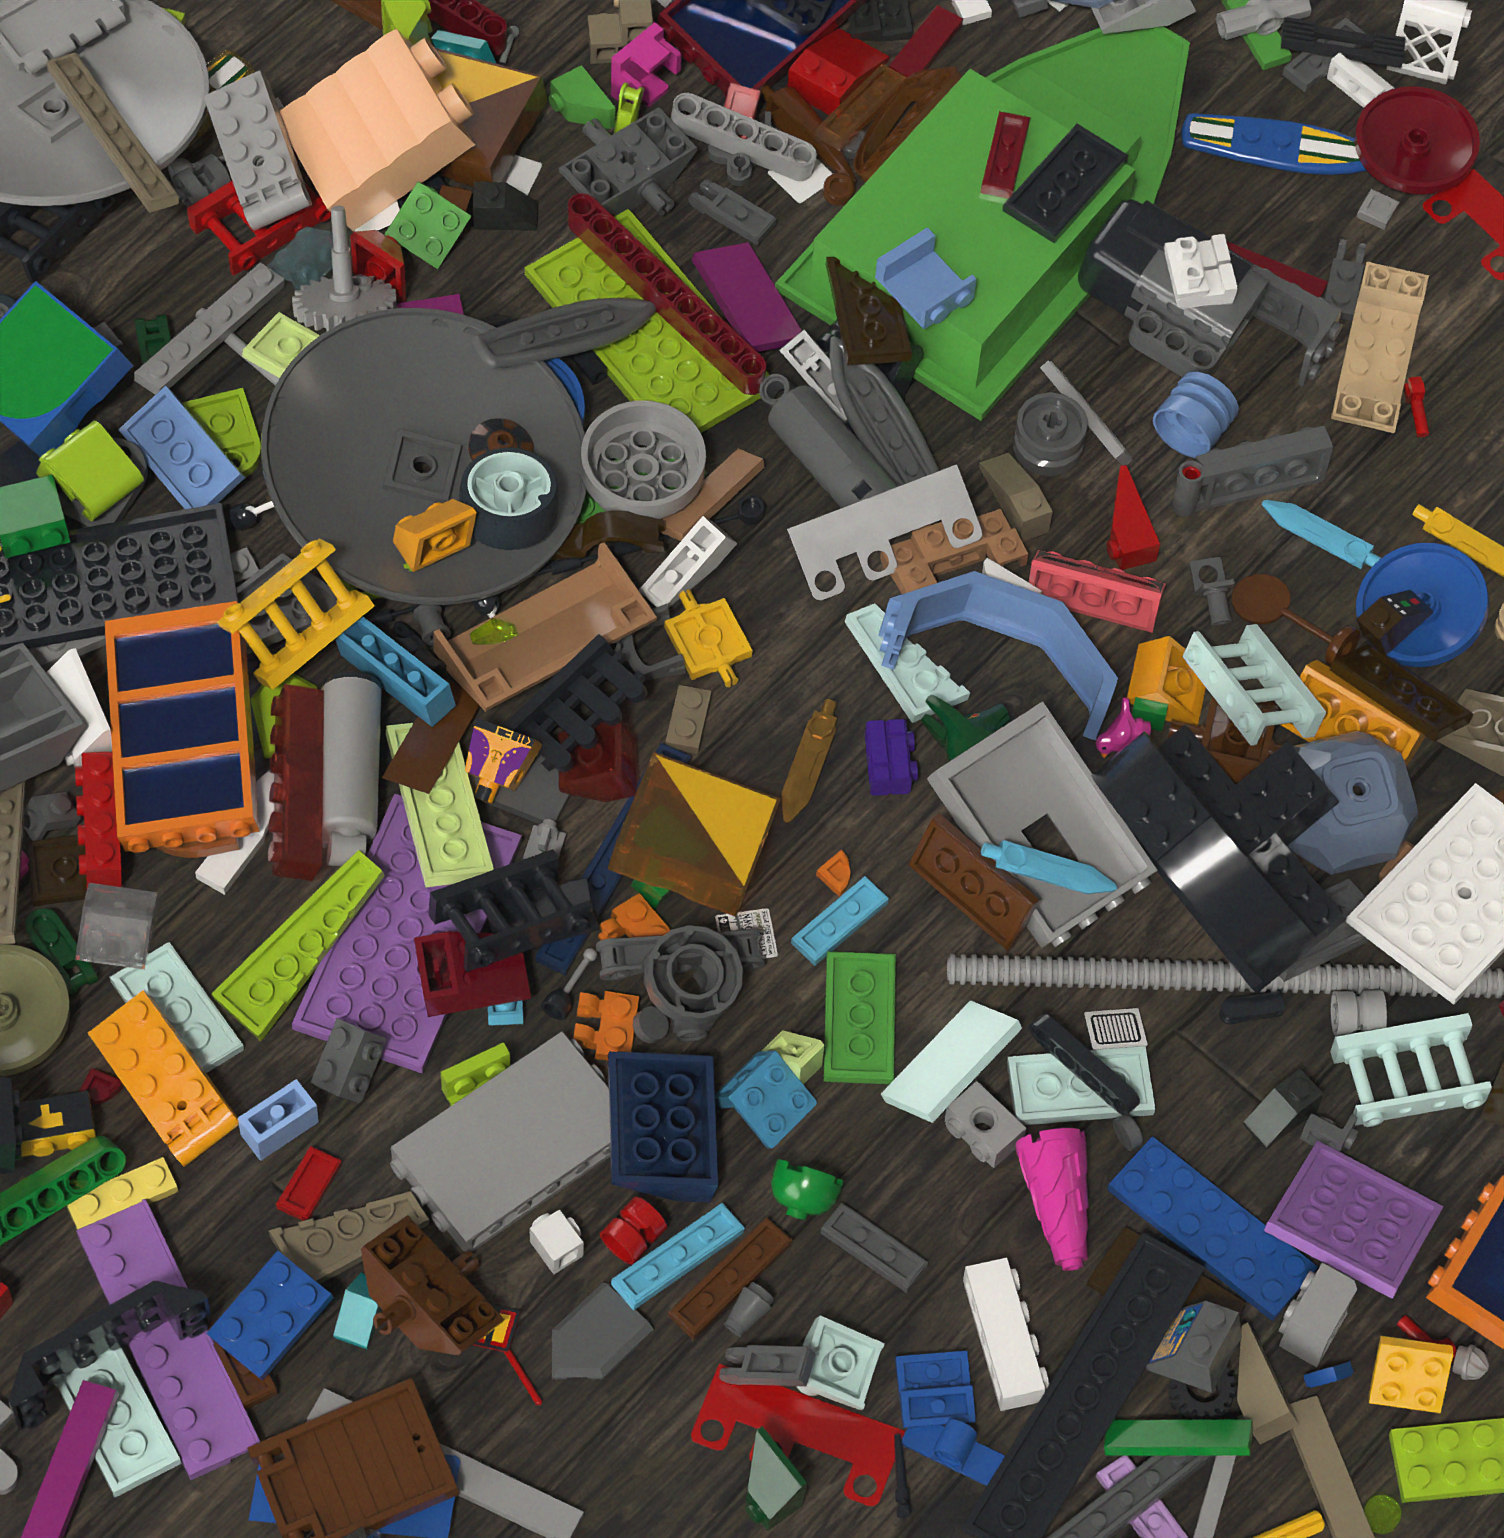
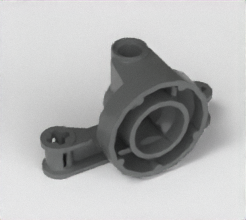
(714, 957)

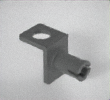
(1215, 591)

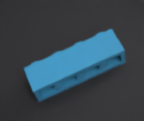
(396, 670)

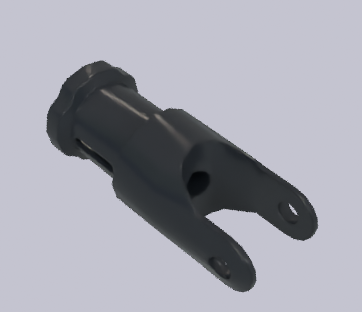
(416, 647)

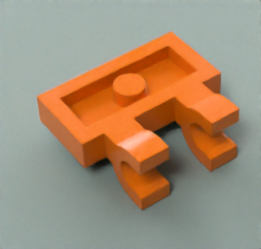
(634, 919)
(616, 1023)

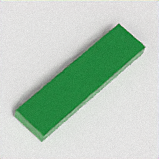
(1179, 1438)

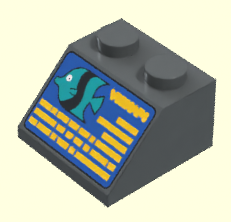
(1198, 1345)

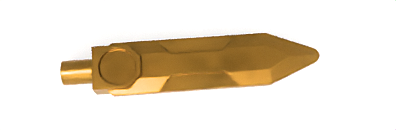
(809, 761)

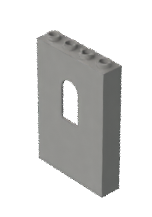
(1036, 772)

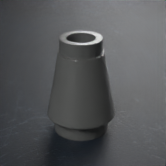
(749, 1309)

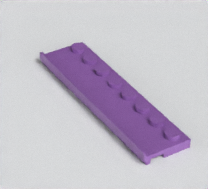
(183, 1375)

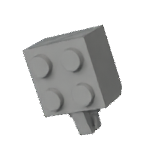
(1317, 1313)

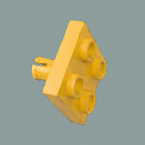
(1410, 1374)

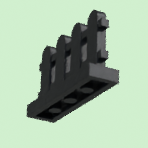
(565, 691)

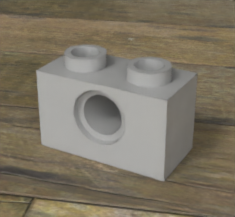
(979, 1106)

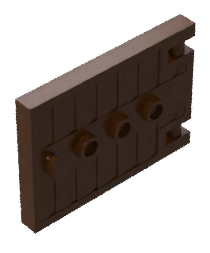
(355, 1467)

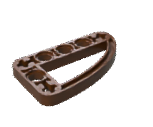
(923, 86)

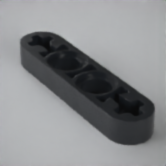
(1084, 1064)

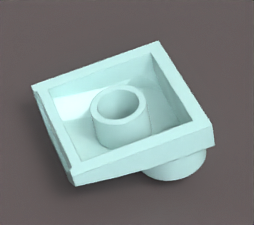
(841, 1363)

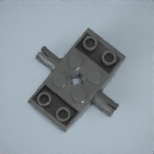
(631, 163)

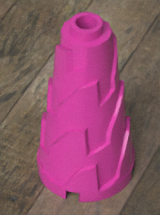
(1058, 1186)

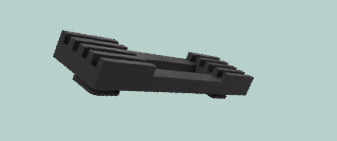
(1386, 48)

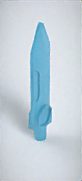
(1322, 533)
(1048, 868)

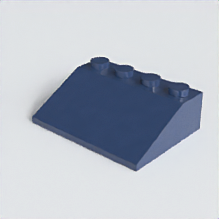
(663, 1125)

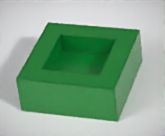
(1150, 711)

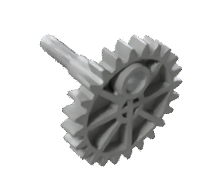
(344, 295)

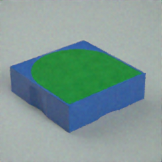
(51, 369)

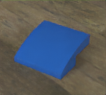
(934, 1389)

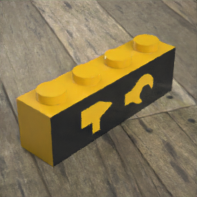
(56, 1123)

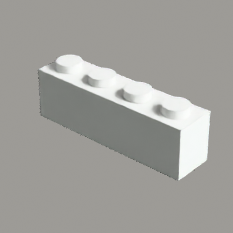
(1004, 1333)

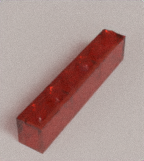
(297, 782)

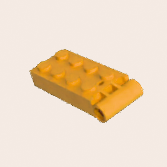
(164, 1078)

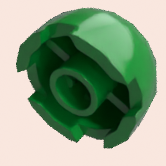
(804, 1189)

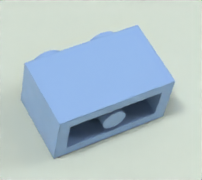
(278, 1120)

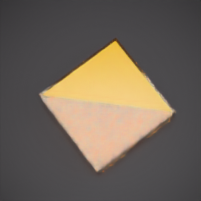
(694, 834)

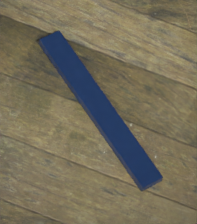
(602, 882)

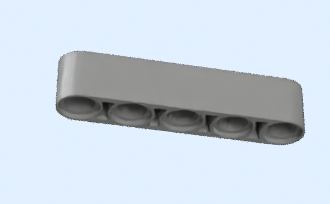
(758, 134)

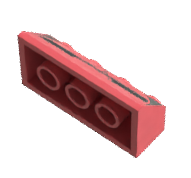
(1098, 590)

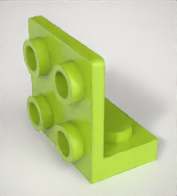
(474, 1072)

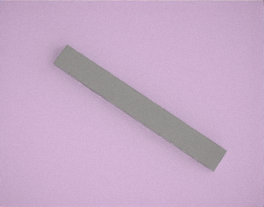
(493, 1489)

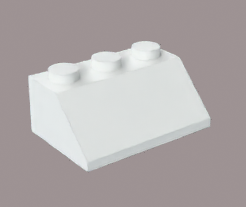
(76, 688)

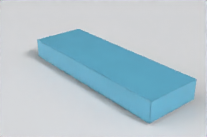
(839, 920)

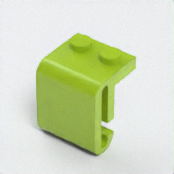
(91, 469)

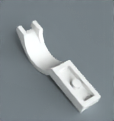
(223, 869)

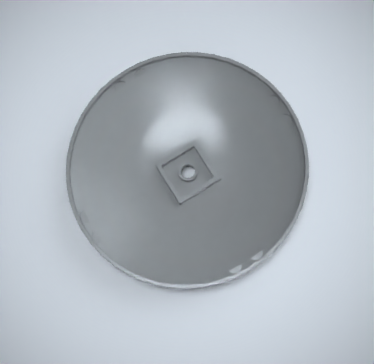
(148, 73)

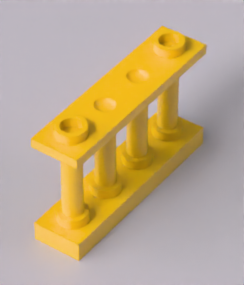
(323, 627)

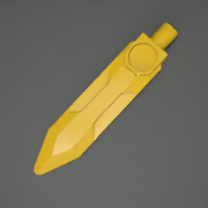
(1462, 538)

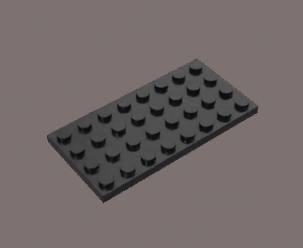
(116, 574)

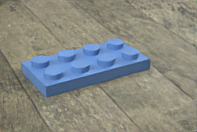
(181, 451)

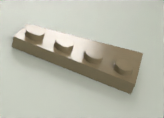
(334, 1242)

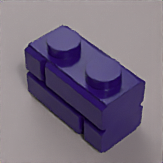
(889, 757)

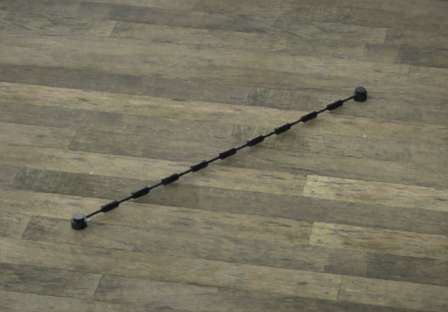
(749, 512)

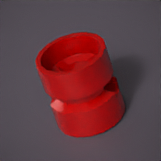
(629, 1234)

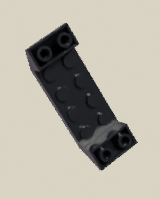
(104, 1330)

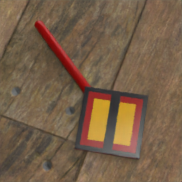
(501, 1339)

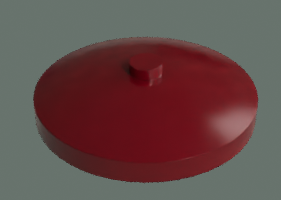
(1417, 140)

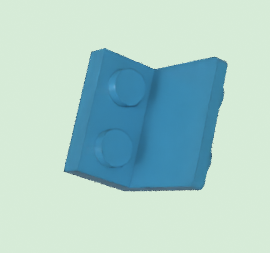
(767, 1097)

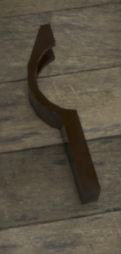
(613, 526)

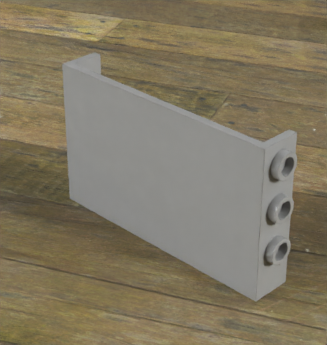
(509, 1143)

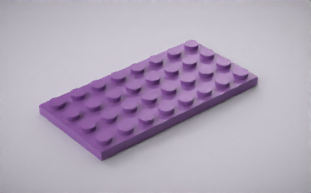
(373, 965)

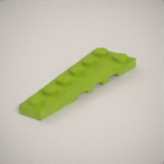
(280, 967)

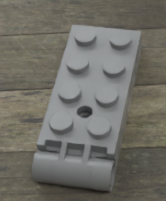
(257, 150)

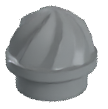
(1470, 1362)

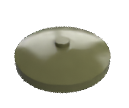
(31, 1009)

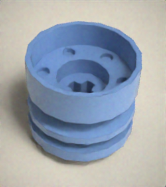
(1195, 414)

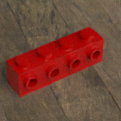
(99, 833)

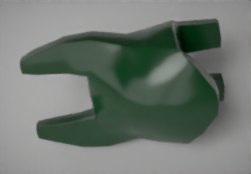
(959, 730)

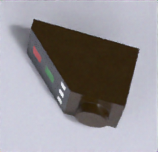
(1393, 619)

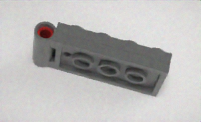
(1252, 470)

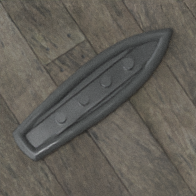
(562, 331)
(880, 418)

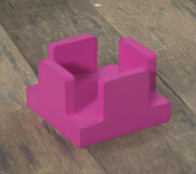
(640, 62)

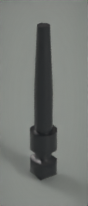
(902, 1493)

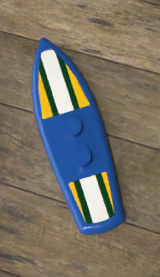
(1272, 143)

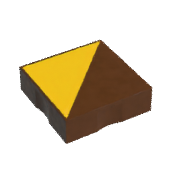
(504, 111)

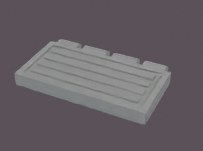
(48, 27)

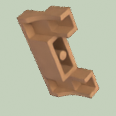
(932, 555)

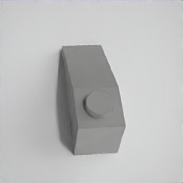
(814, 367)

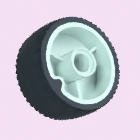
(511, 496)

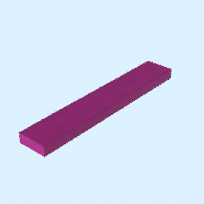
(71, 1461)

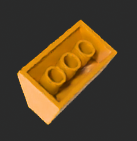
(1353, 711)

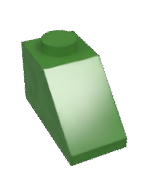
(581, 99)

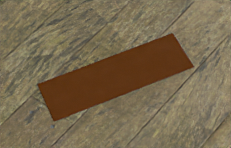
(429, 748)

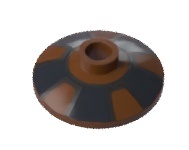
(487, 434)

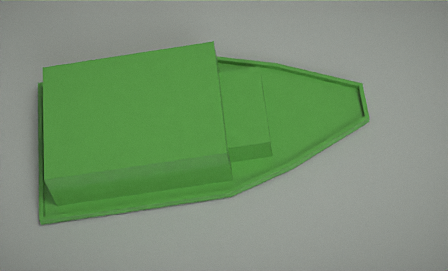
(1026, 286)

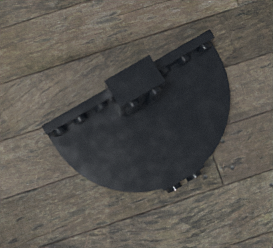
(1228, 845)

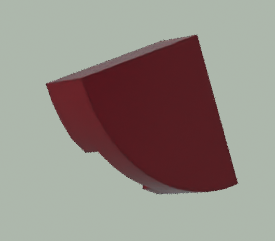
(101, 1086)

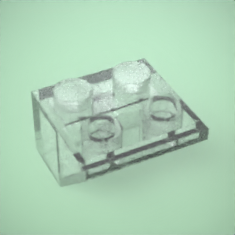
(116, 926)

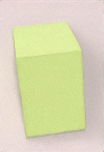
(799, 1052)

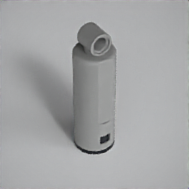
(350, 763)

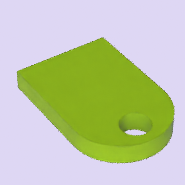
(230, 425)

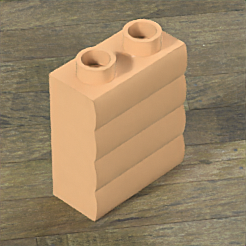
(378, 126)

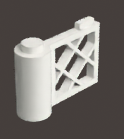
(1438, 18)

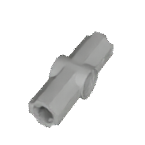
(1260, 16)

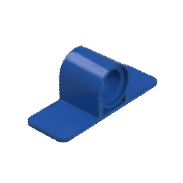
(955, 1448)

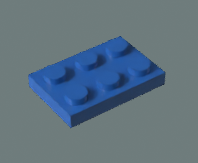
(270, 1315)

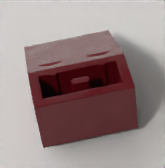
(452, 989)

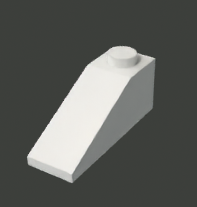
(688, 563)

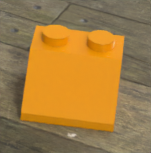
(434, 533)
(1167, 678)

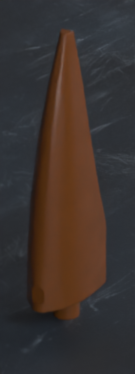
(797, 118)

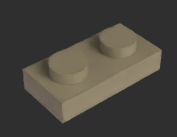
(688, 719)

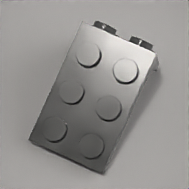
(1302, 316)

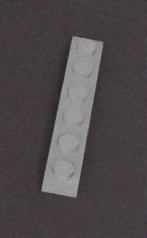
(209, 329)

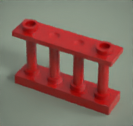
(224, 201)

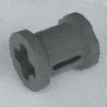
(430, 620)

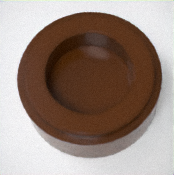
(838, 189)

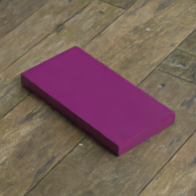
(747, 296)

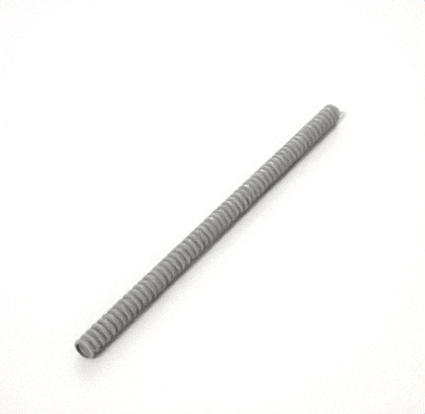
(1195, 975)

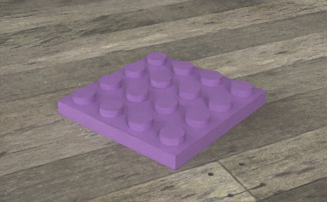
(1354, 1219)

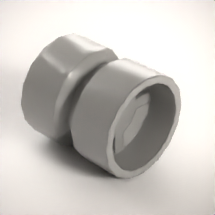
(1357, 1012)

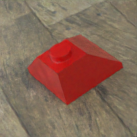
(379, 257)

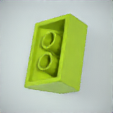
(407, 17)

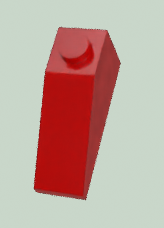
(1131, 532)

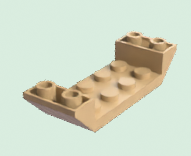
(1379, 347)

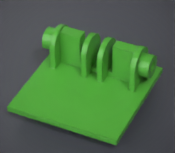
(428, 224)

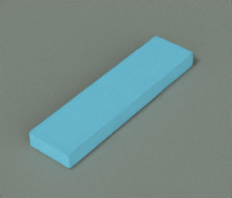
(677, 1256)

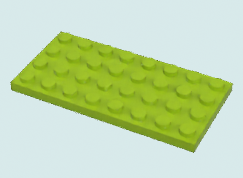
(654, 359)

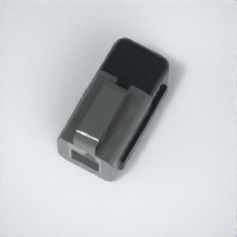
(1131, 275)

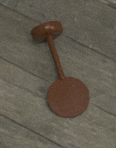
(1267, 599)

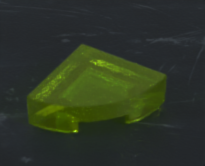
(493, 632)

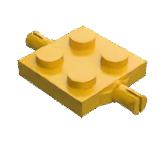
(708, 638)

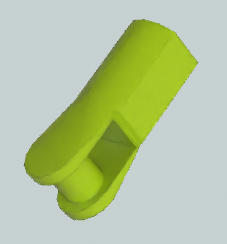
(628, 112)

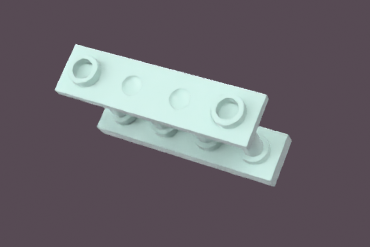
(1273, 672)
(1417, 1038)

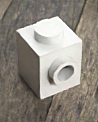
(556, 1240)

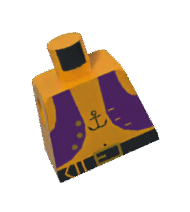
(498, 758)

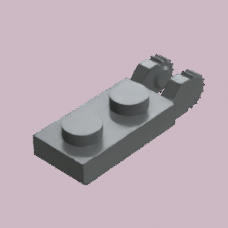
(733, 211)
(1345, 280)
(769, 1365)

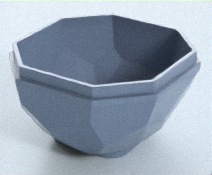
(1361, 827)

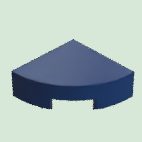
(1328, 1375)

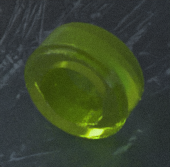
(1382, 1514)

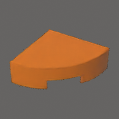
(836, 873)

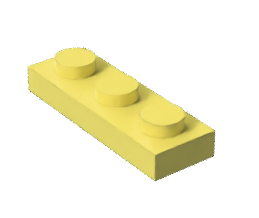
(146, 1182)

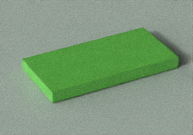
(859, 1018)

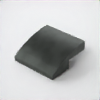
(881, 21)

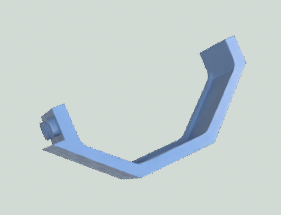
(1012, 613)

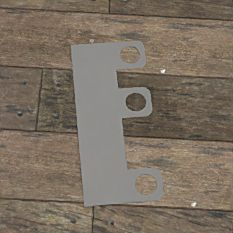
(874, 521)

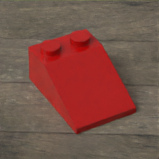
(833, 69)

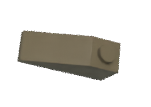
(1017, 496)
(1260, 1391)

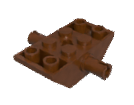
(1228, 744)
(425, 1291)

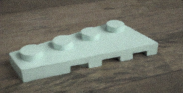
(914, 673)

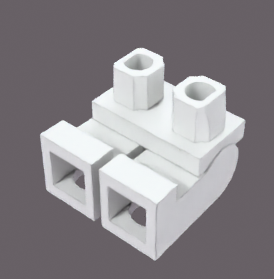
(1201, 271)

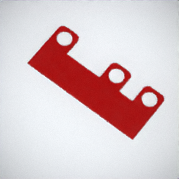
(1482, 204)
(803, 1420)

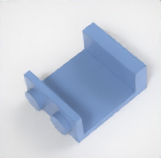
(923, 280)

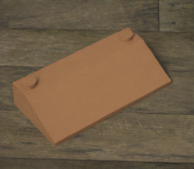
(549, 630)

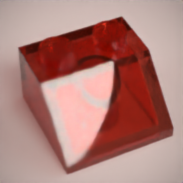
(605, 770)

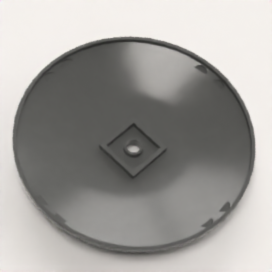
(397, 394)

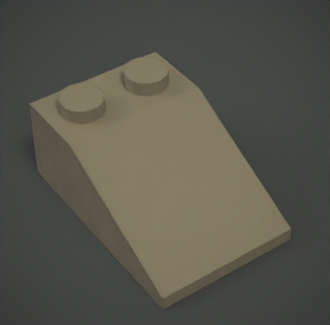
(1484, 735)

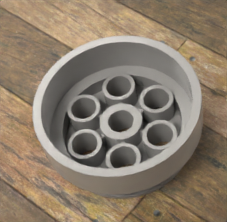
(667, 435)

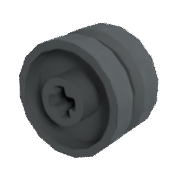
(1050, 434)

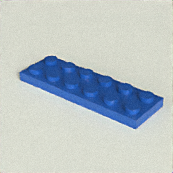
(1211, 1228)

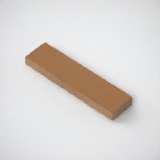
(715, 492)

